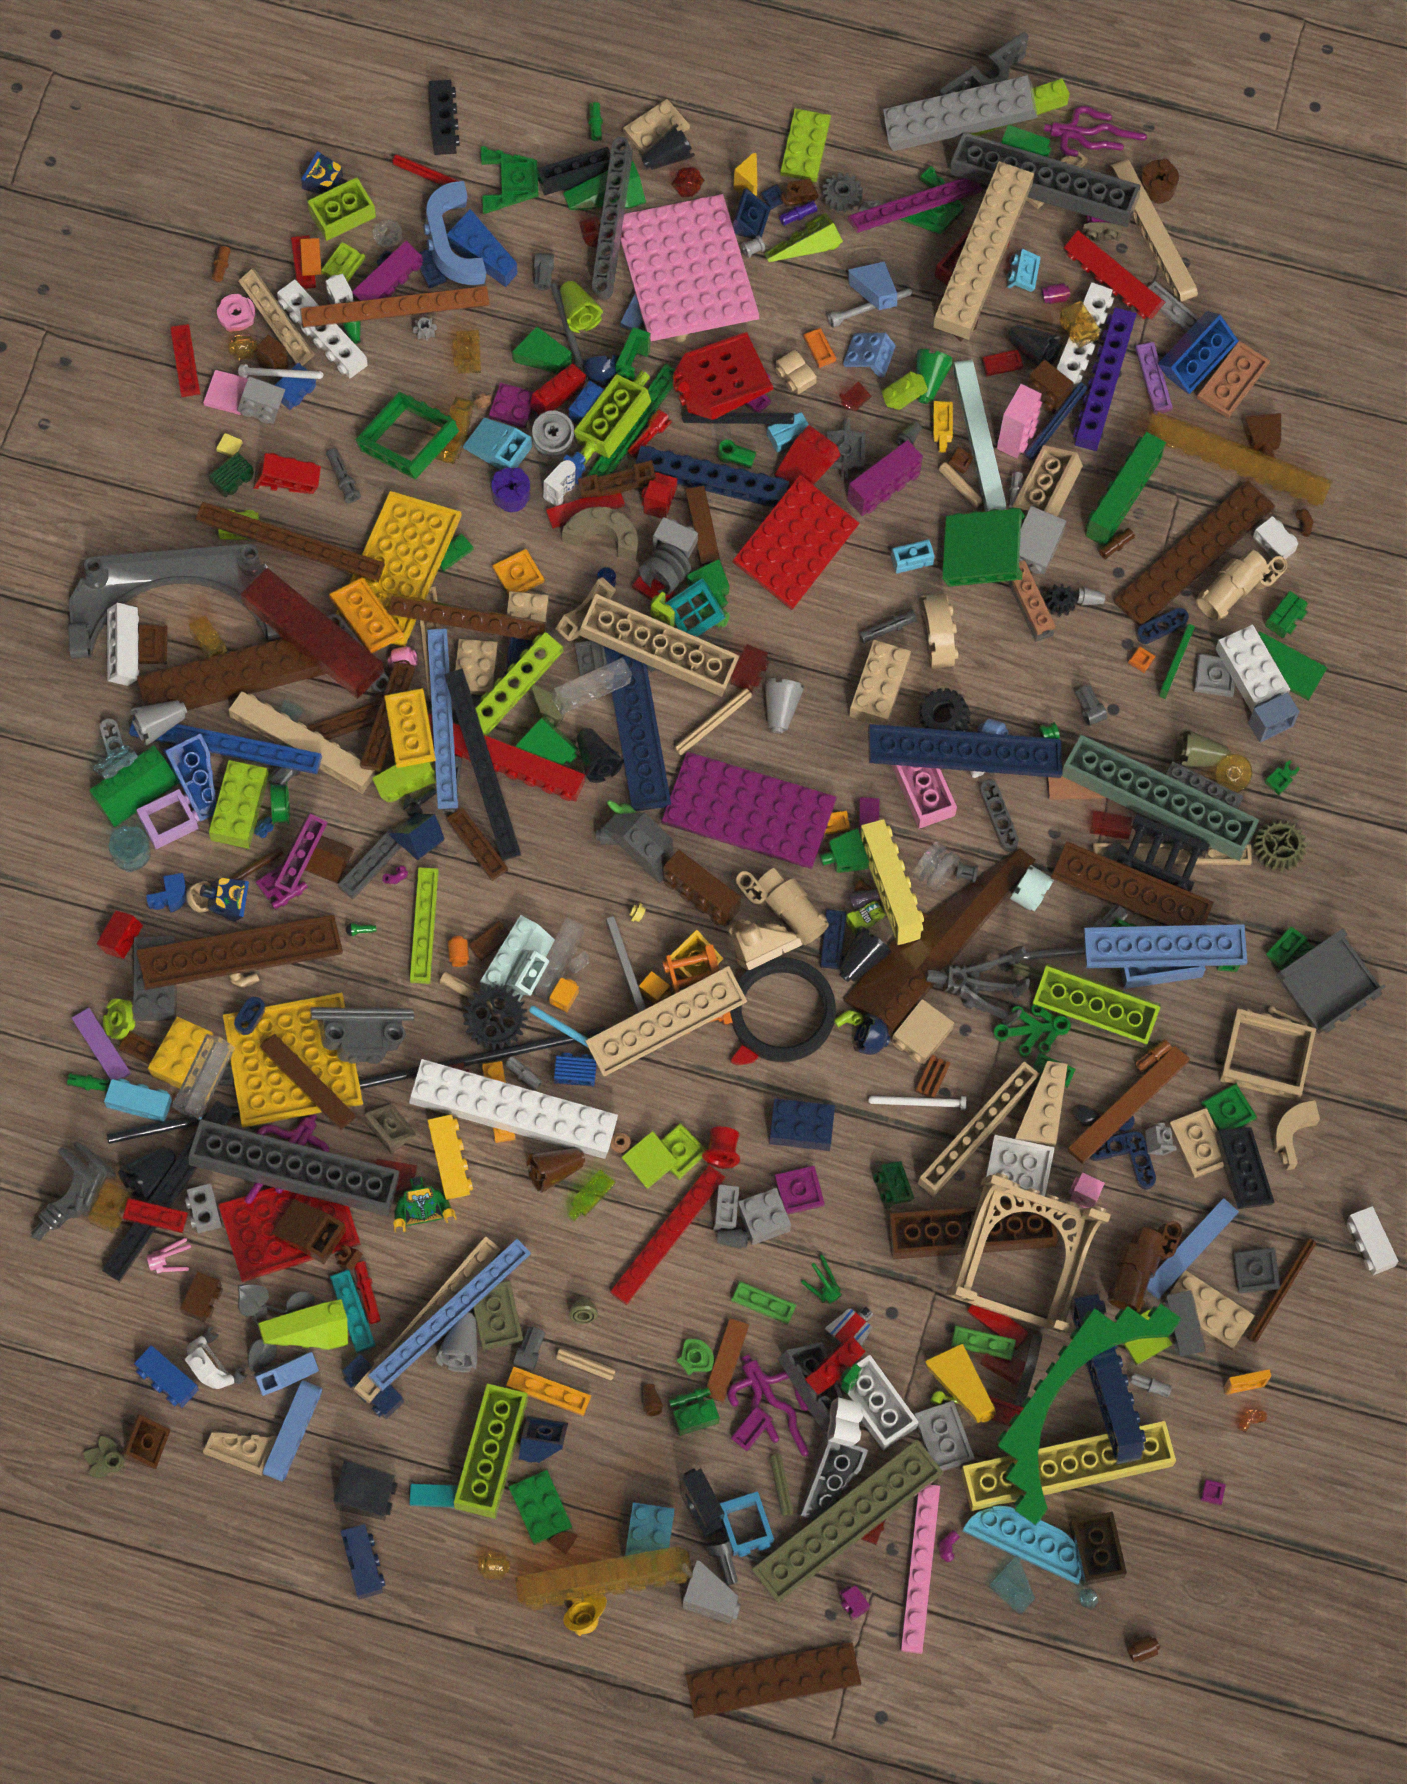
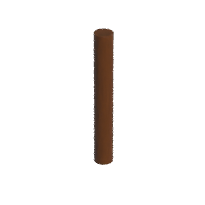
(258, 864)

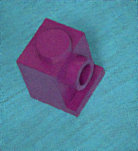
(853, 1601)

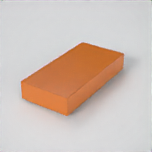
(310, 256)
(819, 347)

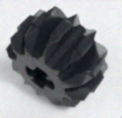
(1065, 606)

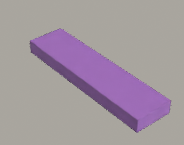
(1153, 377)
(101, 1045)

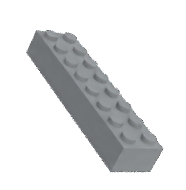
(960, 112)

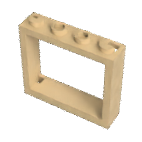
(1262, 1084)

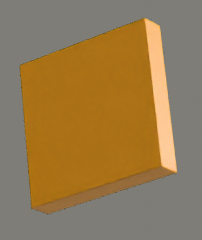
(518, 572)
(1247, 1382)

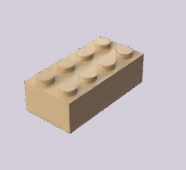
(880, 683)

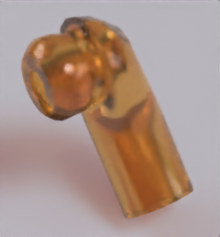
(1252, 1417)

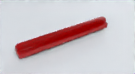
(422, 170)

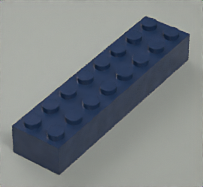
(1112, 1392)

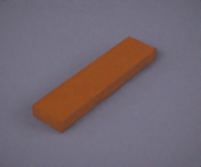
(727, 1359)

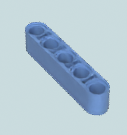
(292, 1431)

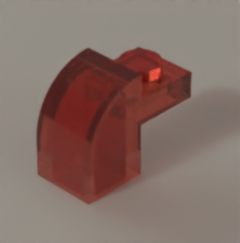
(590, 231)

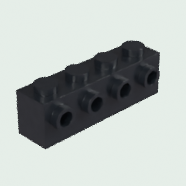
(573, 171)

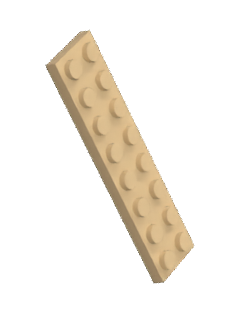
(666, 1021)

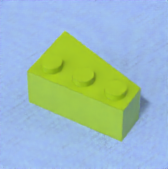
(404, 780)

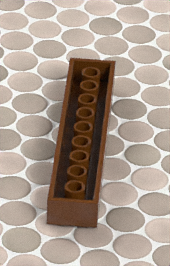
(228, 675)

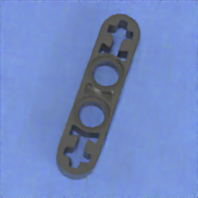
(996, 816)

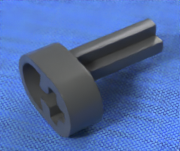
(722, 1549)

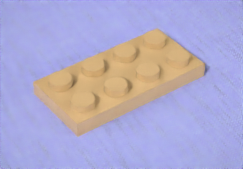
(1217, 1313)

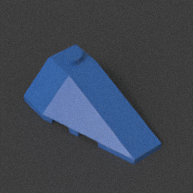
(193, 770)

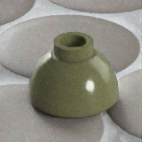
(583, 1311)

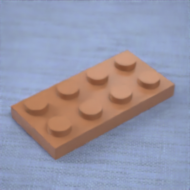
(1233, 379)

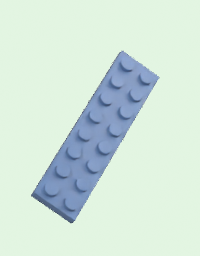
(1165, 946)

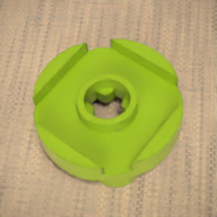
(119, 1018)

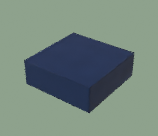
(772, 196)

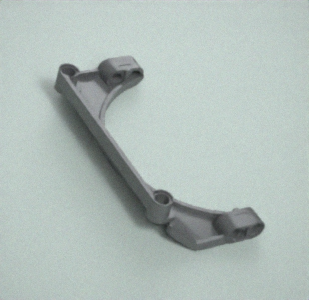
(128, 575)

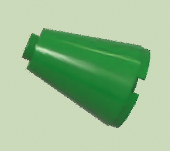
(934, 369)

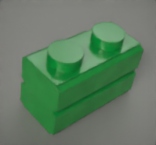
(1286, 614)

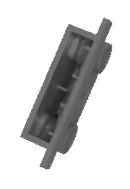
(361, 1032)

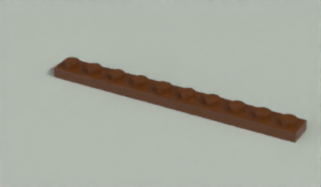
(290, 542)

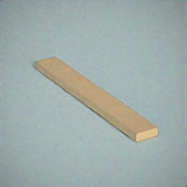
(1212, 856)

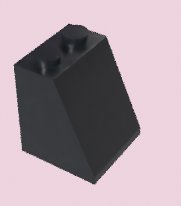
(365, 1491)

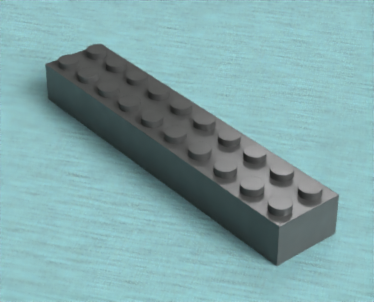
(1053, 180)
(294, 1167)

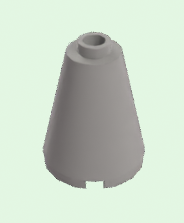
(781, 702)
(157, 719)
(460, 1346)

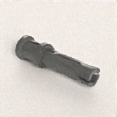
(345, 482)

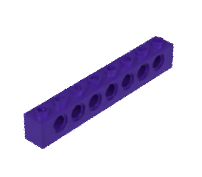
(1124, 321)

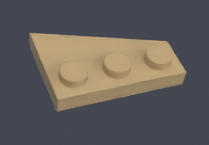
(241, 1451)

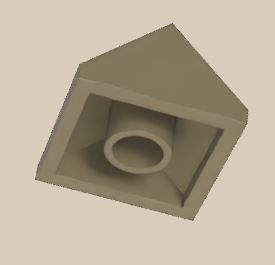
(389, 1127)

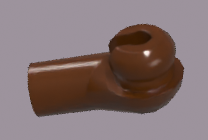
(1307, 520)

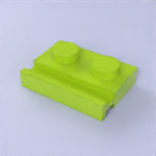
(343, 261)

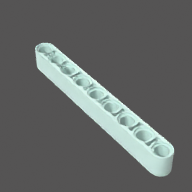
(979, 435)

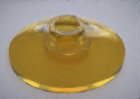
(1241, 772)

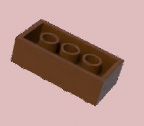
(701, 889)

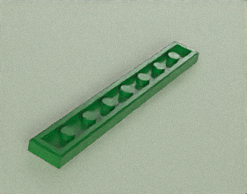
(658, 392)

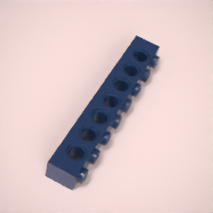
(719, 484)

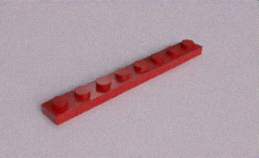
(667, 1235)

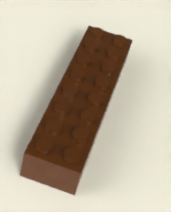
(946, 1232)

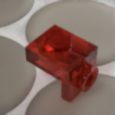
(855, 397)

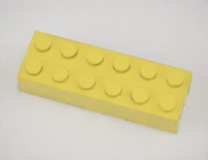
(891, 882)

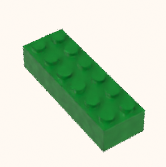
(1125, 489)

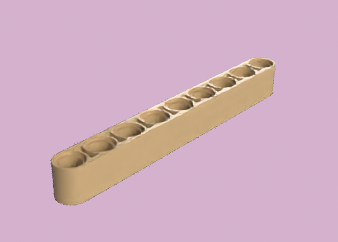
(1157, 237)

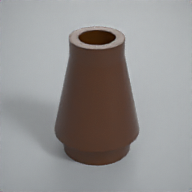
(651, 1401)

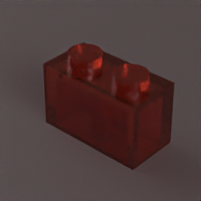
(749, 668)

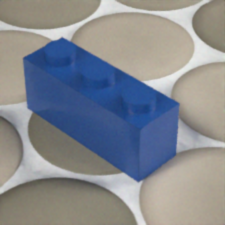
(165, 1377)

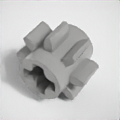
(424, 328)

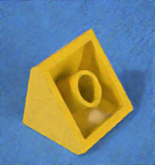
(746, 175)
(692, 946)

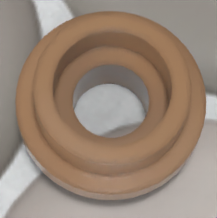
(483, 400)
(620, 1148)

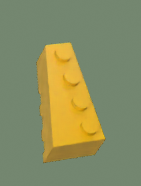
(449, 1157)

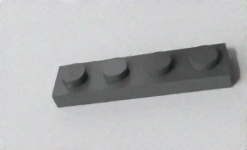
(369, 865)

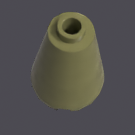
(1198, 751)

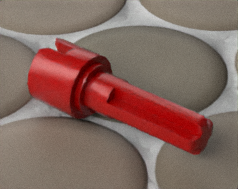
(657, 424)

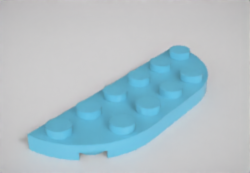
(1037, 1544)

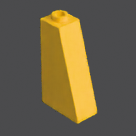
(960, 1379)

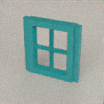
(687, 595)

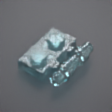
(120, 758)

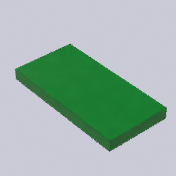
(1298, 670)

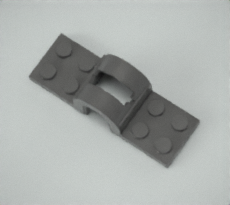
(1001, 60)

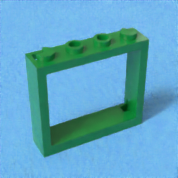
(400, 402)

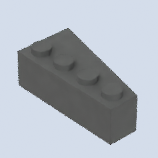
(798, 1365)

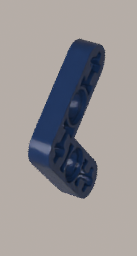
(1129, 1148)

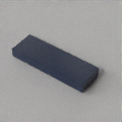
(833, 939)

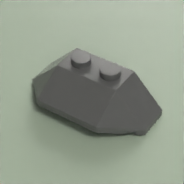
(642, 841)

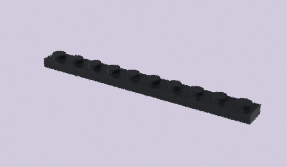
(482, 764)
(164, 1196)

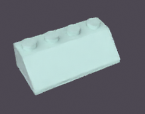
(522, 937)

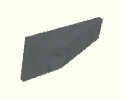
(830, 1475)

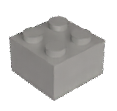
(261, 400)
(764, 1216)

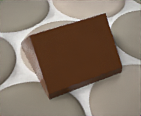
(329, 859)
(146, 1442)

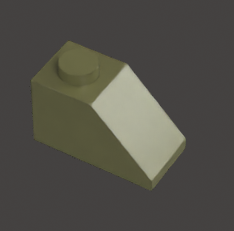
(546, 706)

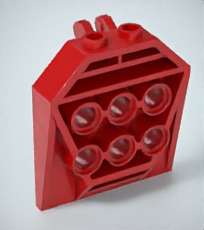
(720, 377)

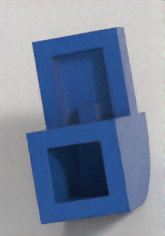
(173, 896)

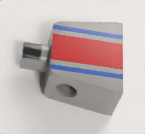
(850, 1325)

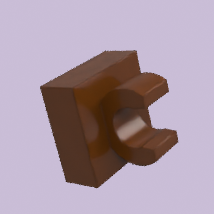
(348, 1258)

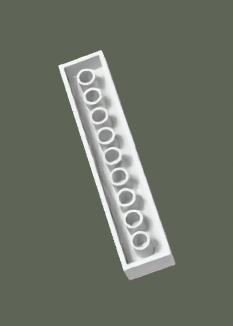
(513, 1109)

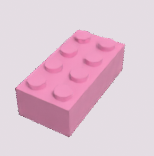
(1019, 421)
(925, 794)

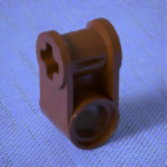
(799, 193)

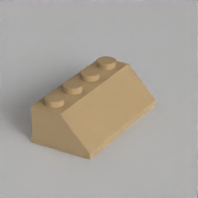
(1049, 481)

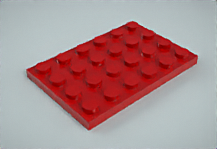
(795, 542)
(251, 1229)

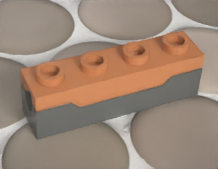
(1032, 605)

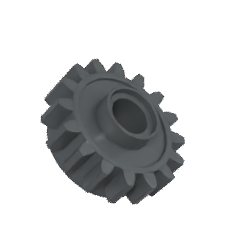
(840, 201)

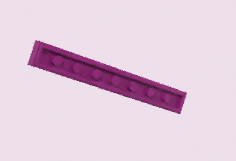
(913, 204)

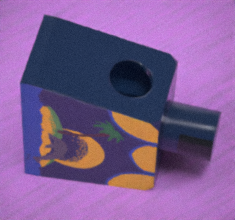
(322, 175)
(226, 897)

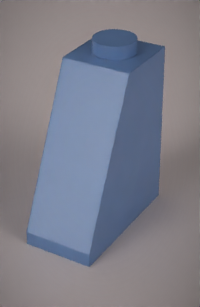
(874, 285)

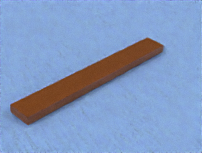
(1128, 1105)

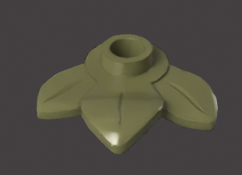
(102, 1456)

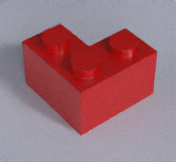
(659, 495)

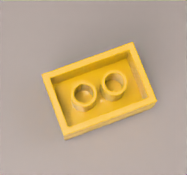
(177, 1052)

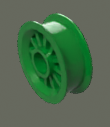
(280, 803)

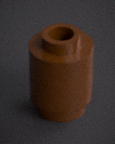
(1143, 1649)

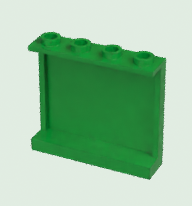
(982, 547)

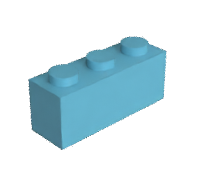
(138, 1100)

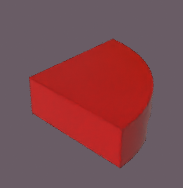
(744, 1056)

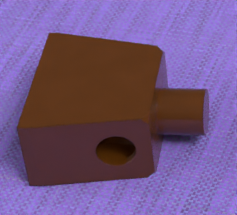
(1263, 432)

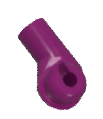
(401, 874)
(945, 1546)

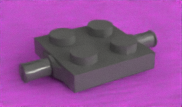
(851, 447)

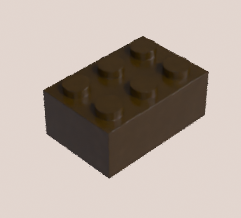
(1098, 1548)

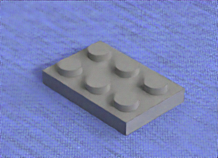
(944, 1436)

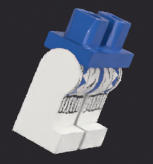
(563, 478)

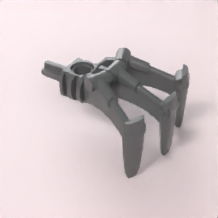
(1014, 956)
(81, 1194)

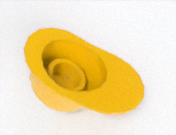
(584, 1616)

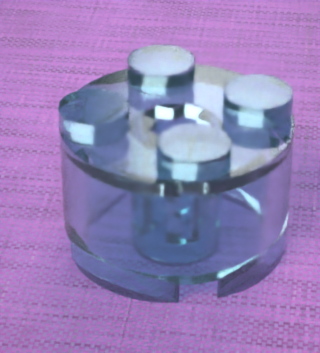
(139, 851)

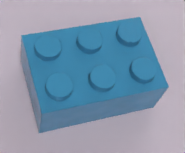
(649, 1528)

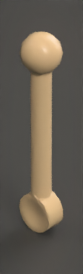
(1272, 1009)

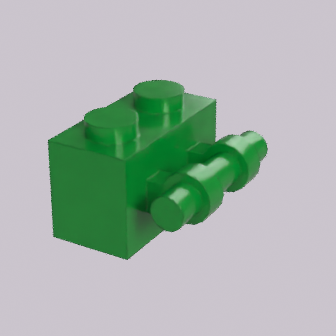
(695, 1416)

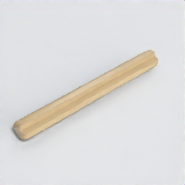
(713, 721)

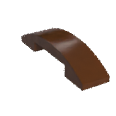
(617, 482)

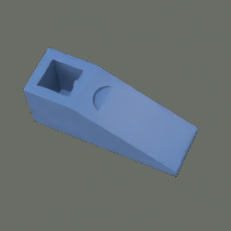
(285, 1373)

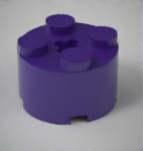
(510, 489)

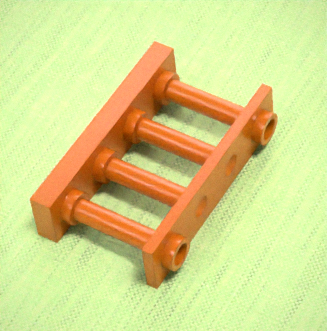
(707, 956)

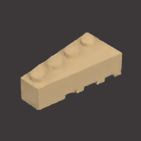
(1044, 1110)

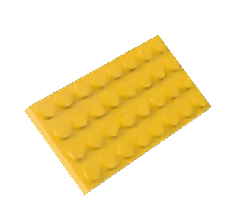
(412, 543)

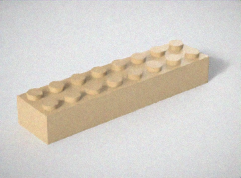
(658, 645)

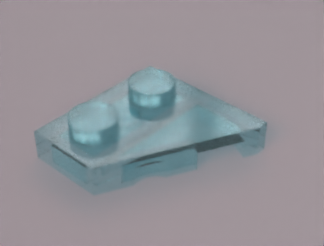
(1013, 1586)

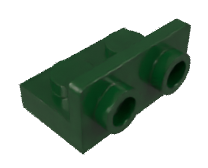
(892, 1184)

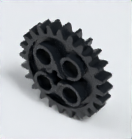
(479, 1024)

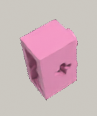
(1086, 1191)

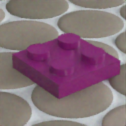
(511, 405)
(799, 1190)

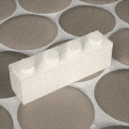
(122, 644)

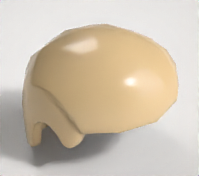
(194, 900)

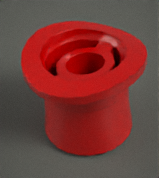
(722, 1148)

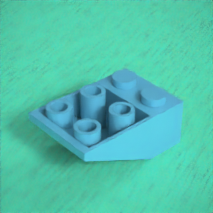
(499, 444)

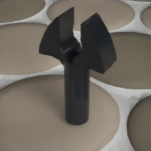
(418, 801)

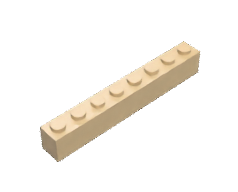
(285, 732)
(978, 1129)

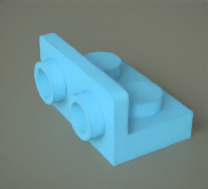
(1023, 270)

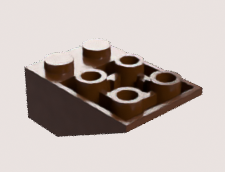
(310, 1230)

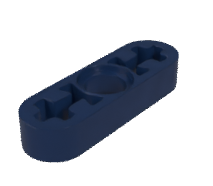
(1157, 633)

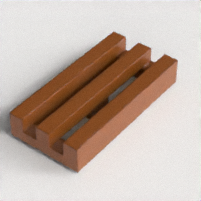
(940, 1062)

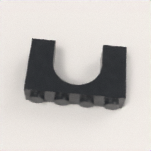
(702, 1503)

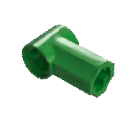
(737, 454)

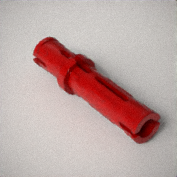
(367, 1293)

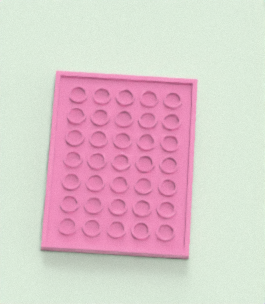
(687, 268)

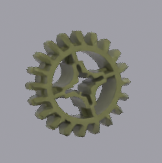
(1265, 835)

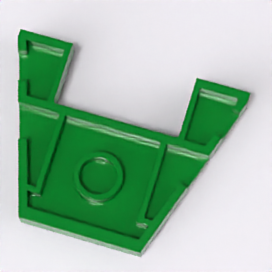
(518, 179)
(937, 218)

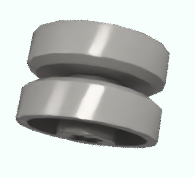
(552, 422)

